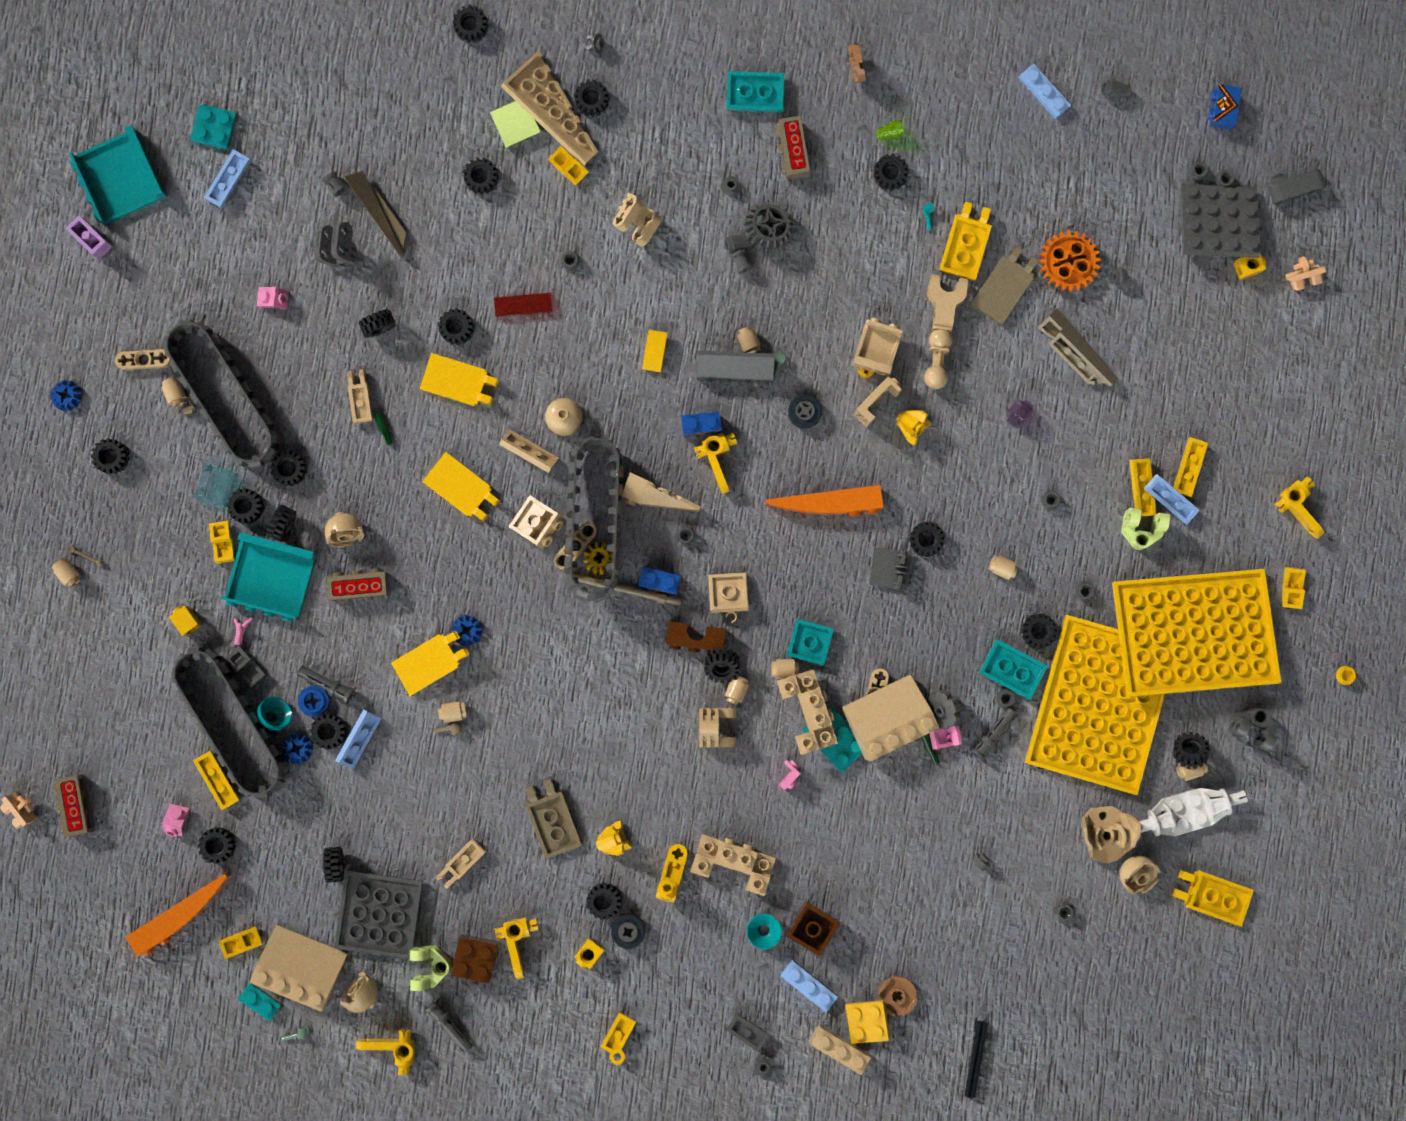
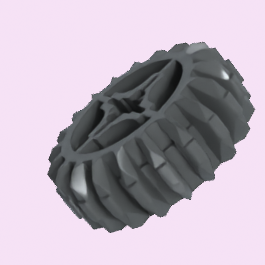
(763, 234)

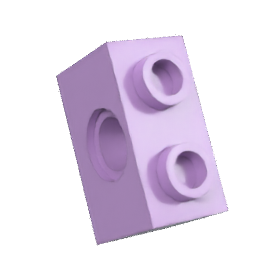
(88, 237)

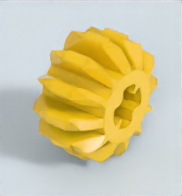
(593, 554)

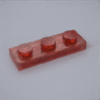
(523, 305)

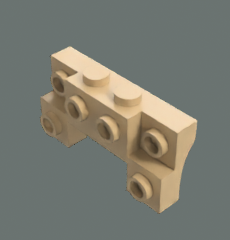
(814, 710)
(735, 857)

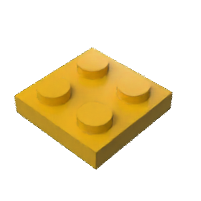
(867, 1021)

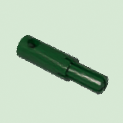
(383, 427)
(928, 745)

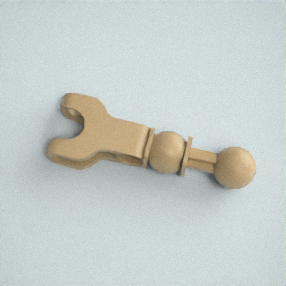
(942, 326)

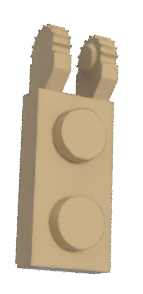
(359, 399)
(462, 861)

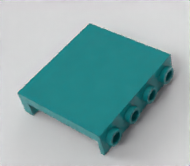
(117, 177)
(270, 577)

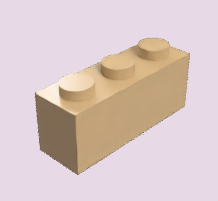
(839, 1049)

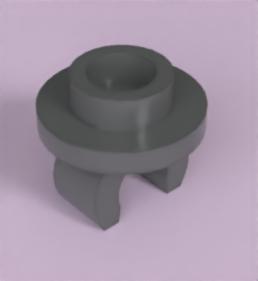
(597, 43)

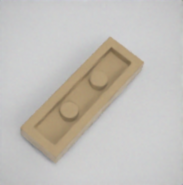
(529, 451)

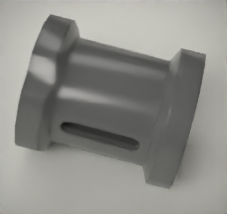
(335, 184)
(741, 261)

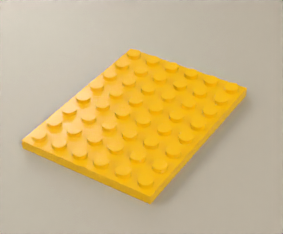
(1196, 632)
(1085, 716)

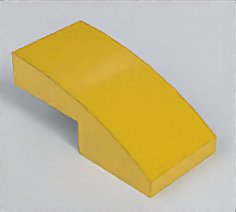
(567, 165)
(654, 350)
(222, 542)
(1292, 588)
(240, 942)

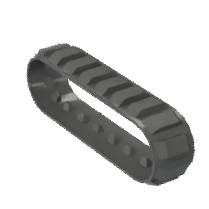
(171, 350)
(604, 446)
(206, 726)

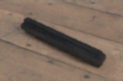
(976, 1059)

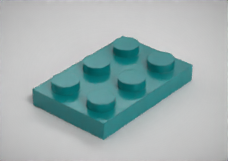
(755, 91)
(1013, 669)
(847, 749)

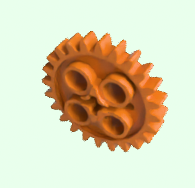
(1064, 246)

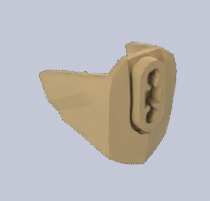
(1121, 831)

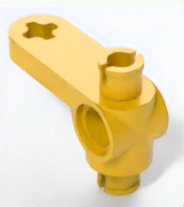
(724, 444)
(1302, 491)
(672, 875)
(526, 927)
(401, 1060)

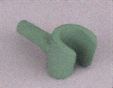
(780, 358)
(303, 1032)

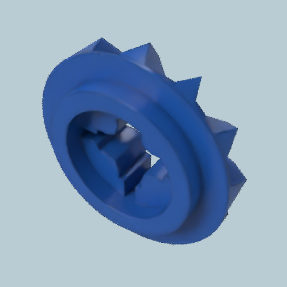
(68, 403)
(476, 631)
(306, 695)
(305, 751)

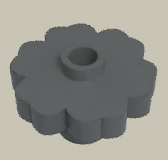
(945, 708)

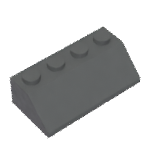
(735, 367)

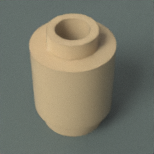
(748, 340)
(173, 392)
(1003, 567)
(66, 573)
(784, 668)
(737, 690)
(452, 711)
(1188, 774)

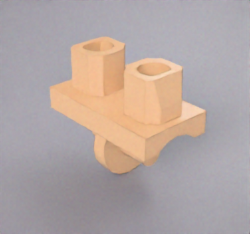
(1297, 277)
(20, 809)

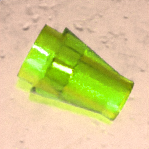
(890, 131)

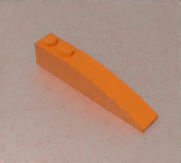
(833, 502)
(174, 919)

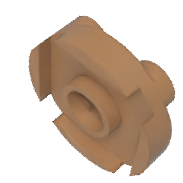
(856, 63)
(908, 995)

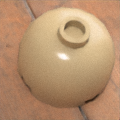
(564, 417)
(343, 529)
(1139, 874)
(360, 994)

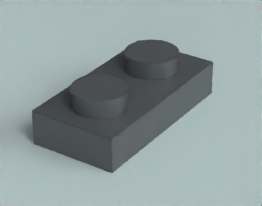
(747, 1032)

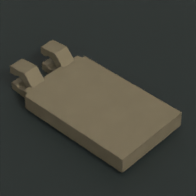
(1004, 287)
(551, 820)

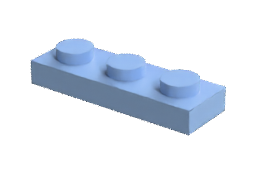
(1044, 91)
(227, 178)
(1171, 499)
(358, 739)
(809, 986)

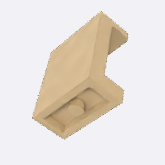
(877, 347)
(862, 412)

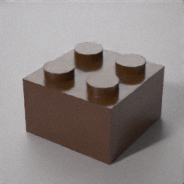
(812, 928)
(475, 958)

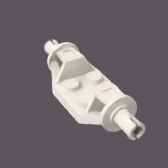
(1190, 811)

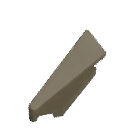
(378, 210)
(1075, 350)

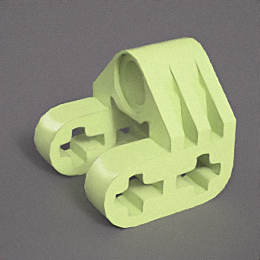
(1132, 519)
(422, 953)

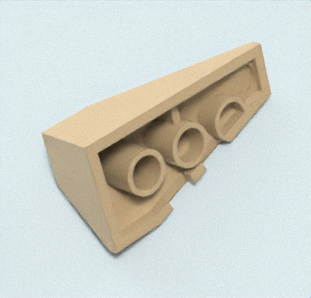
(646, 494)

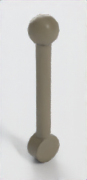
(71, 549)

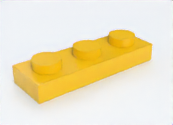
(1190, 466)
(1141, 475)
(216, 780)

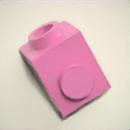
(272, 298)
(946, 737)
(789, 781)
(175, 820)

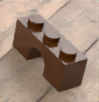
(678, 637)

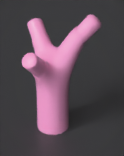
(240, 629)

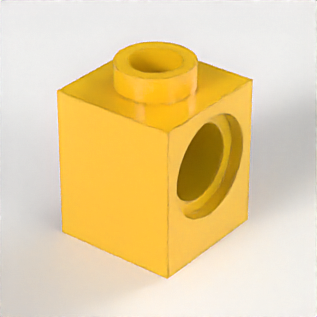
(1243, 270)
(185, 620)
(593, 945)

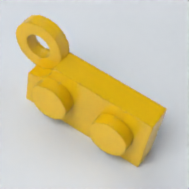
(617, 1037)

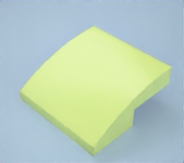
(514, 123)

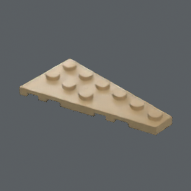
(546, 102)

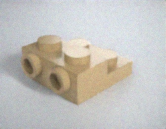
(536, 522)

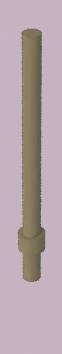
(660, 597)

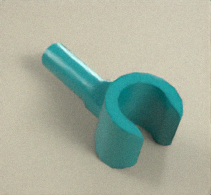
(927, 209)

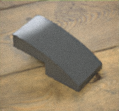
(246, 667)

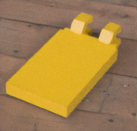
(966, 243)
(457, 380)
(459, 486)
(428, 662)
(1215, 897)

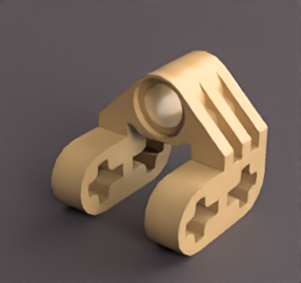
(635, 212)
(710, 727)

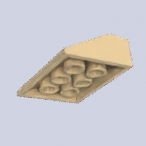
(890, 718)
(299, 968)

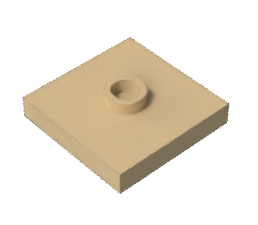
(728, 592)

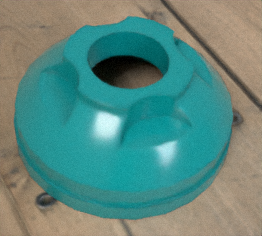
(279, 709)
(766, 941)

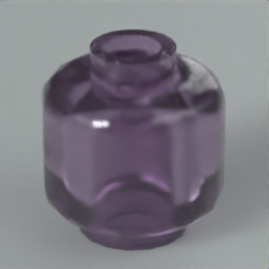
(1020, 414)

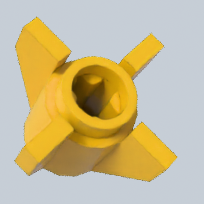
(912, 424)
(613, 840)

